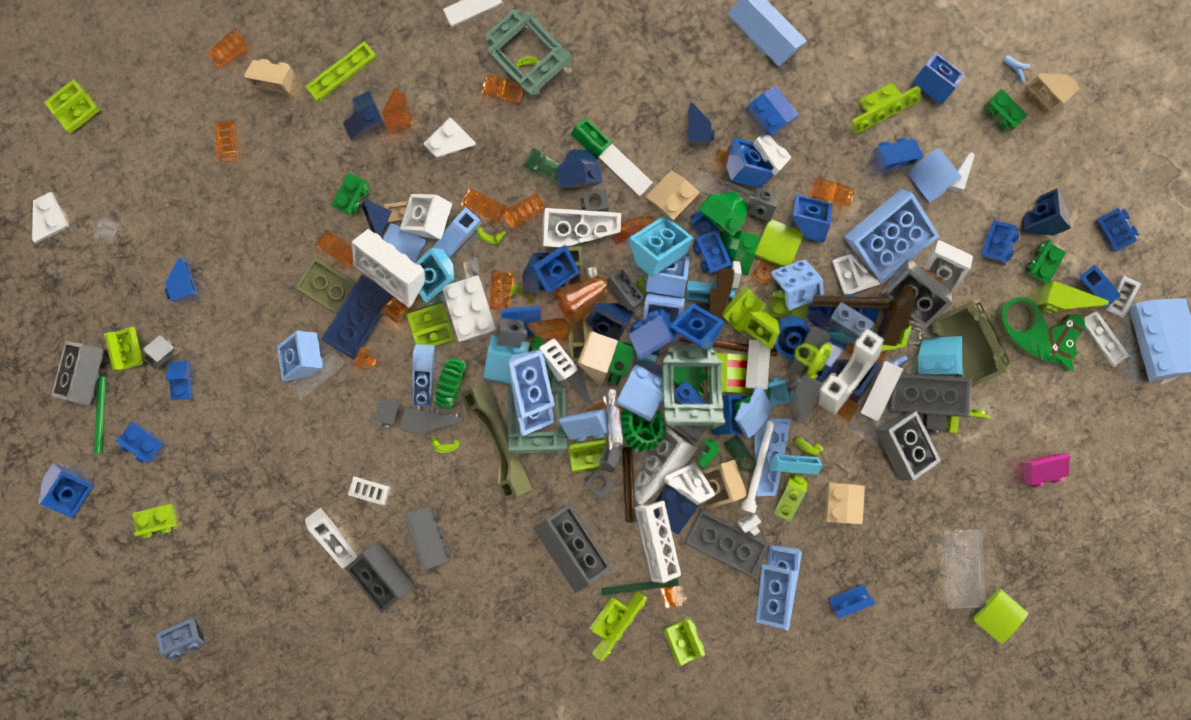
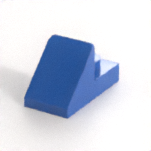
(179, 379)

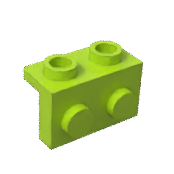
(123, 349)
(586, 455)
(684, 642)

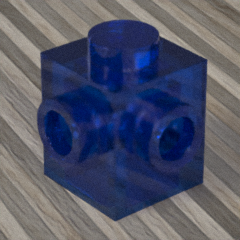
(819, 315)

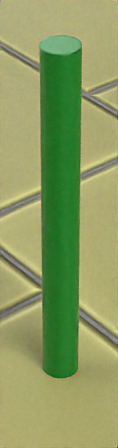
(99, 414)

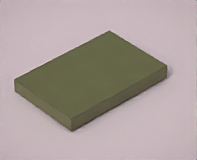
(325, 285)

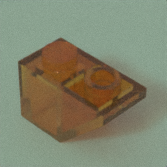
(395, 113)
(631, 227)

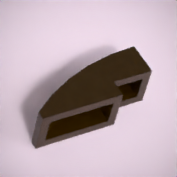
(719, 297)
(897, 317)

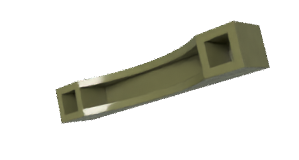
(579, 329)
(483, 406)

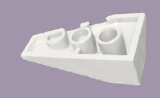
(577, 226)
(662, 461)

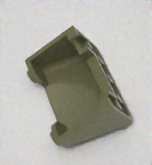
(981, 347)

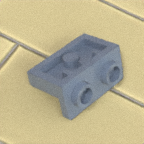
(850, 321)
(179, 640)

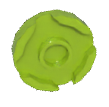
(816, 359)

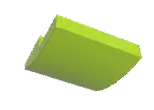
(72, 106)
(779, 243)
(430, 325)
(1001, 616)

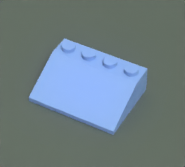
(891, 235)
(1163, 337)

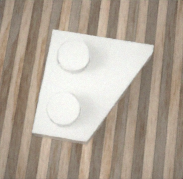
(448, 139)
(771, 151)
(47, 218)
(852, 275)
(691, 484)

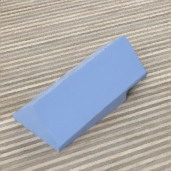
(767, 29)
(531, 391)
(778, 586)

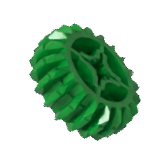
(449, 383)
(640, 432)

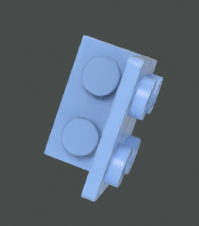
(799, 283)

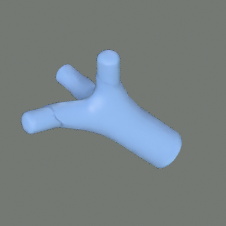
(1017, 66)
(898, 362)

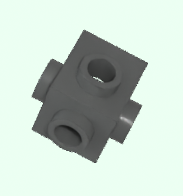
(763, 205)

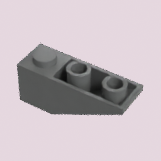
(422, 421)

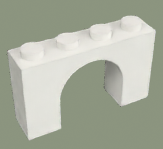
(839, 388)

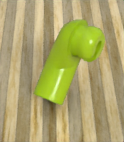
(807, 448)

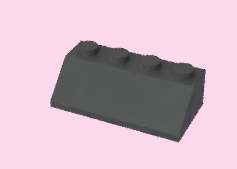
(572, 548)

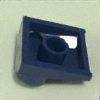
(677, 506)

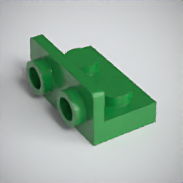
(1005, 110)
(350, 194)
(1046, 262)
(707, 456)

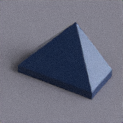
(376, 216)

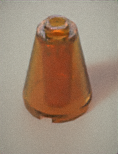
(580, 297)

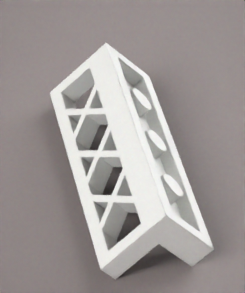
(651, 541)

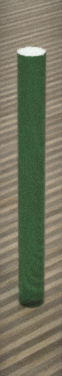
(638, 587)

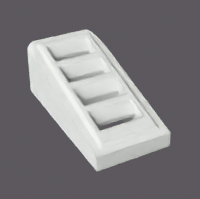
(963, 170)
(1132, 292)
(552, 363)
(384, 495)

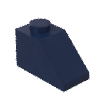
(699, 127)

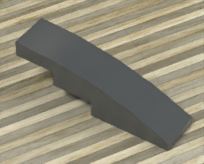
(576, 380)

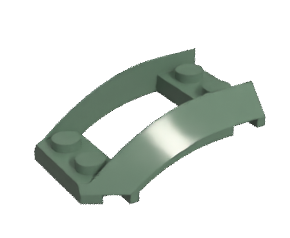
(545, 69)
(693, 413)
(539, 441)

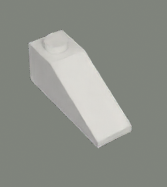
(330, 538)

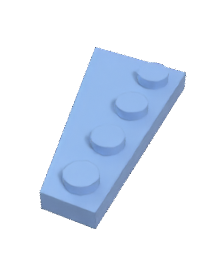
(770, 479)

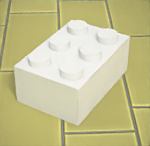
(469, 309)

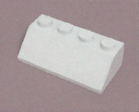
(387, 267)

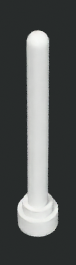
(749, 503)

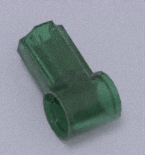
(538, 162)
(738, 452)

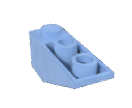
(458, 232)
(423, 375)

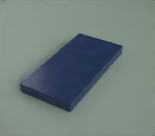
(357, 317)

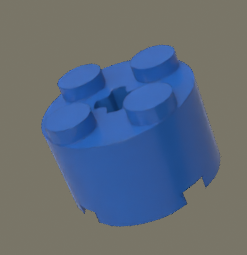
(788, 327)

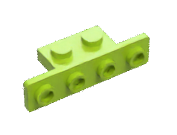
(884, 104)
(613, 622)

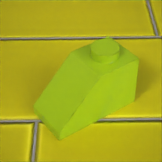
(762, 327)

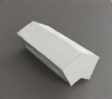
(757, 365)

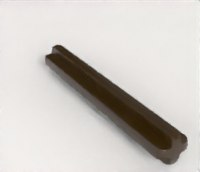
(852, 302)
(629, 491)

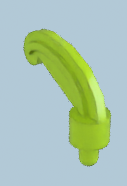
(528, 60)
(488, 238)
(640, 285)
(519, 289)
(444, 448)

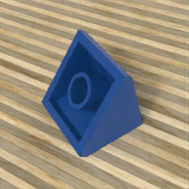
(555, 269)
(698, 326)

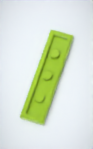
(340, 71)

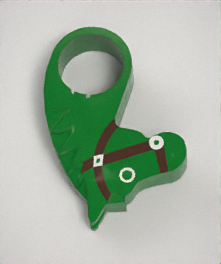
(1044, 343)

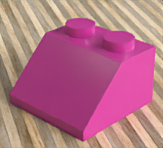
(1045, 469)

